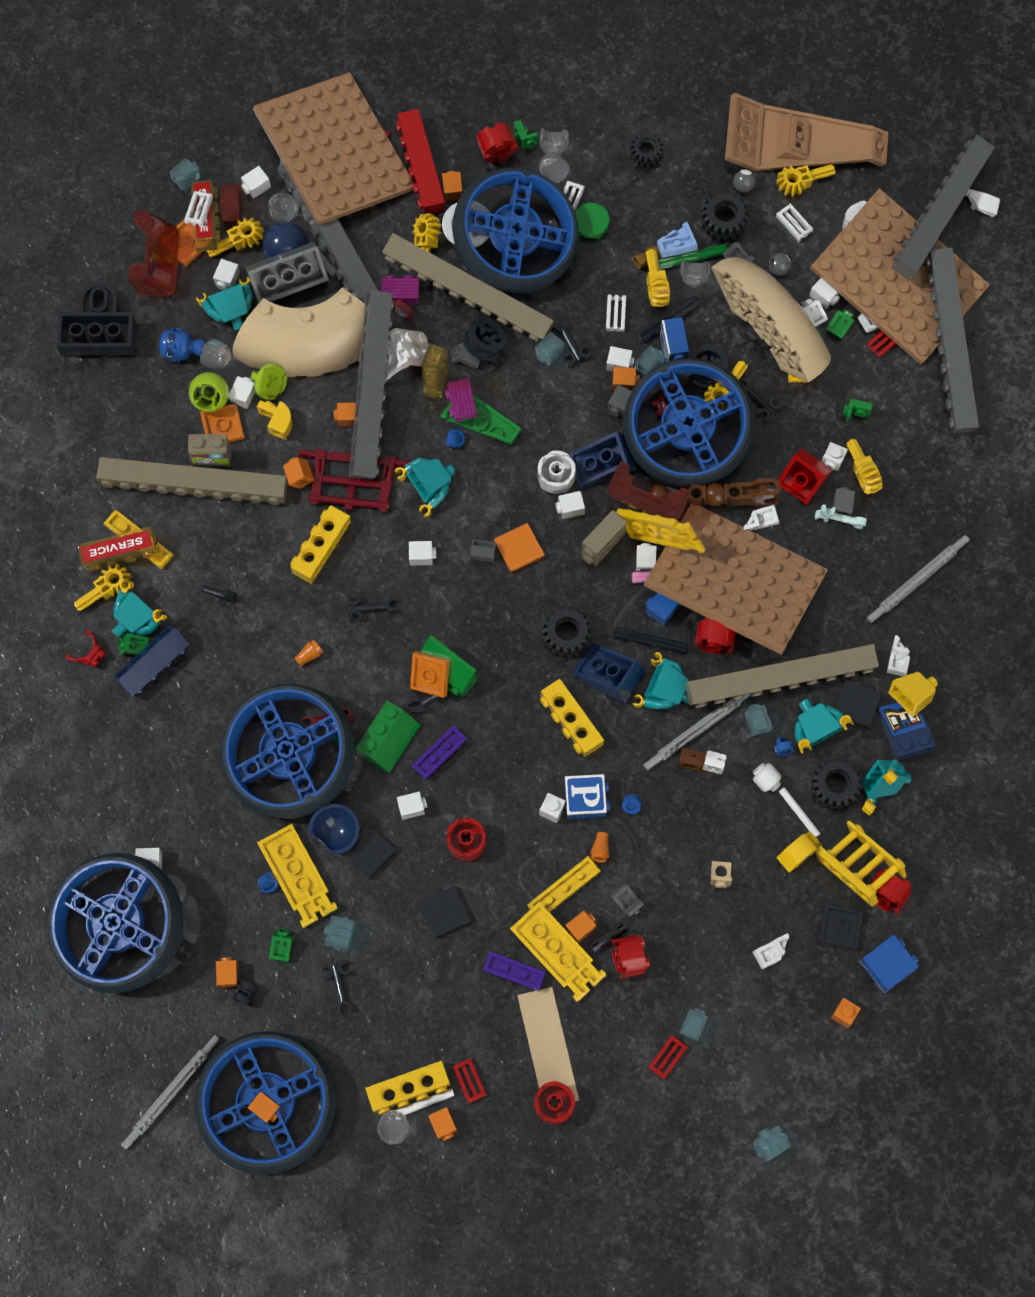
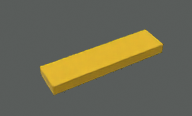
(120, 524)
(567, 885)

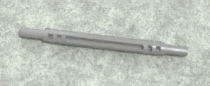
(918, 579)
(694, 731)
(170, 1092)

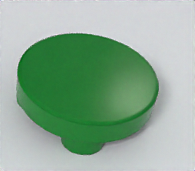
(592, 220)

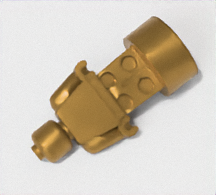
(640, 258)

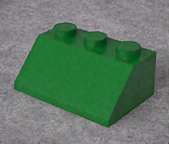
(461, 674)
(387, 737)

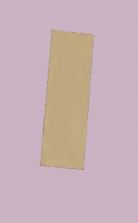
(546, 1039)

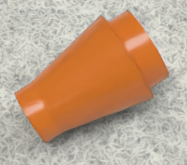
(308, 653)
(600, 848)

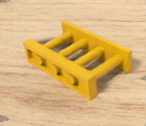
(855, 880)

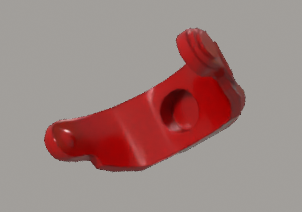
(660, 403)
(93, 657)

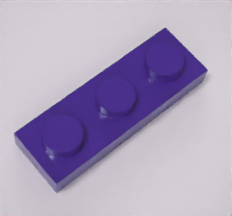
(439, 752)
(514, 971)

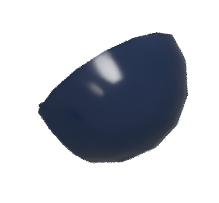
(283, 238)
(335, 827)

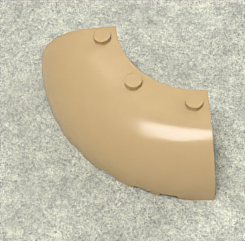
(774, 317)
(303, 339)

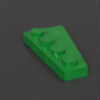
(488, 423)

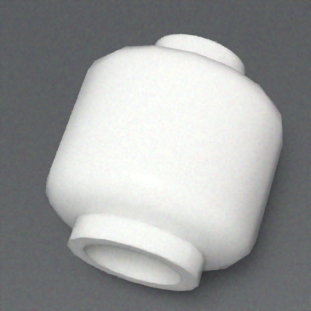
(767, 777)

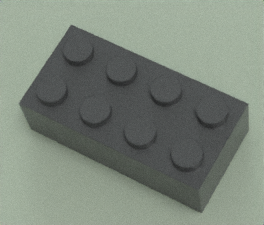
(287, 273)

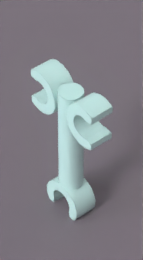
(826, 514)

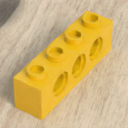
(309, 570)
(558, 691)
(396, 1084)

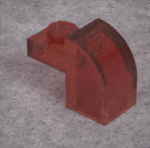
(230, 202)

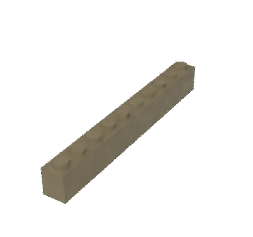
(467, 287)
(192, 480)
(780, 675)

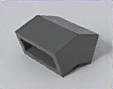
(483, 550)

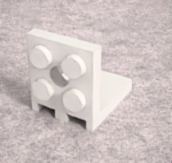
(405, 349)

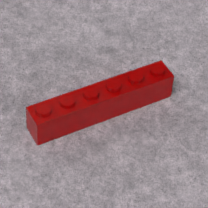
(421, 162)

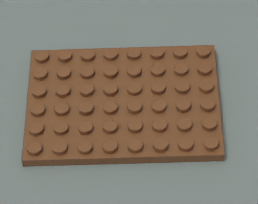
(333, 148)
(861, 272)
(738, 580)

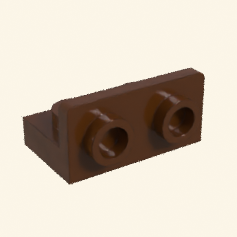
(693, 760)

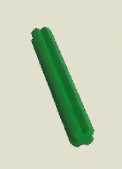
(692, 256)

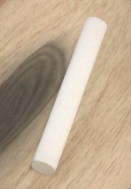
(799, 812)
(426, 1102)

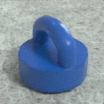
(455, 438)
(783, 747)
(631, 804)
(268, 882)

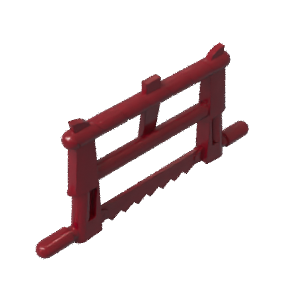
(320, 457)

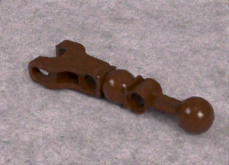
(715, 494)

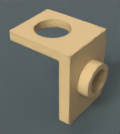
(719, 881)

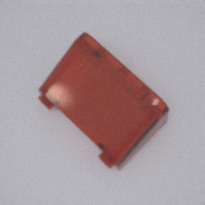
(159, 268)
(623, 491)

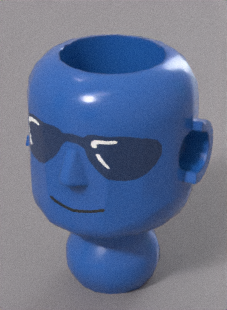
(178, 345)

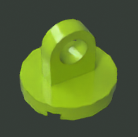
(269, 381)

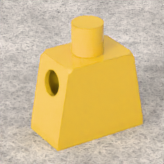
(913, 692)

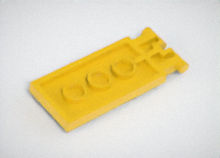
(660, 530)
(296, 874)
(557, 951)

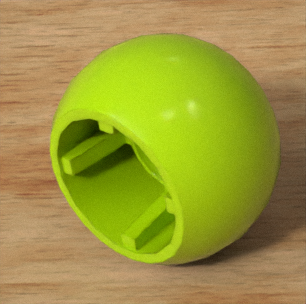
(202, 400)

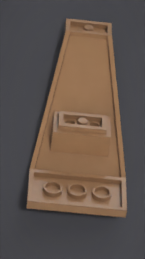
(776, 138)

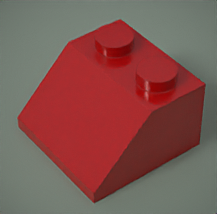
(804, 476)

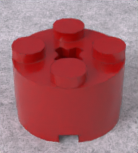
(497, 143)
(714, 637)
(463, 828)
(892, 893)
(629, 956)
(547, 1112)

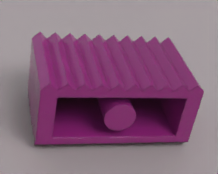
(403, 288)
(462, 400)

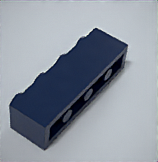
(151, 661)

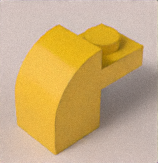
(280, 416)
(799, 851)

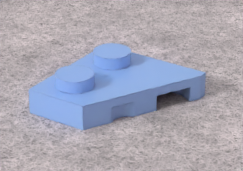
(677, 242)

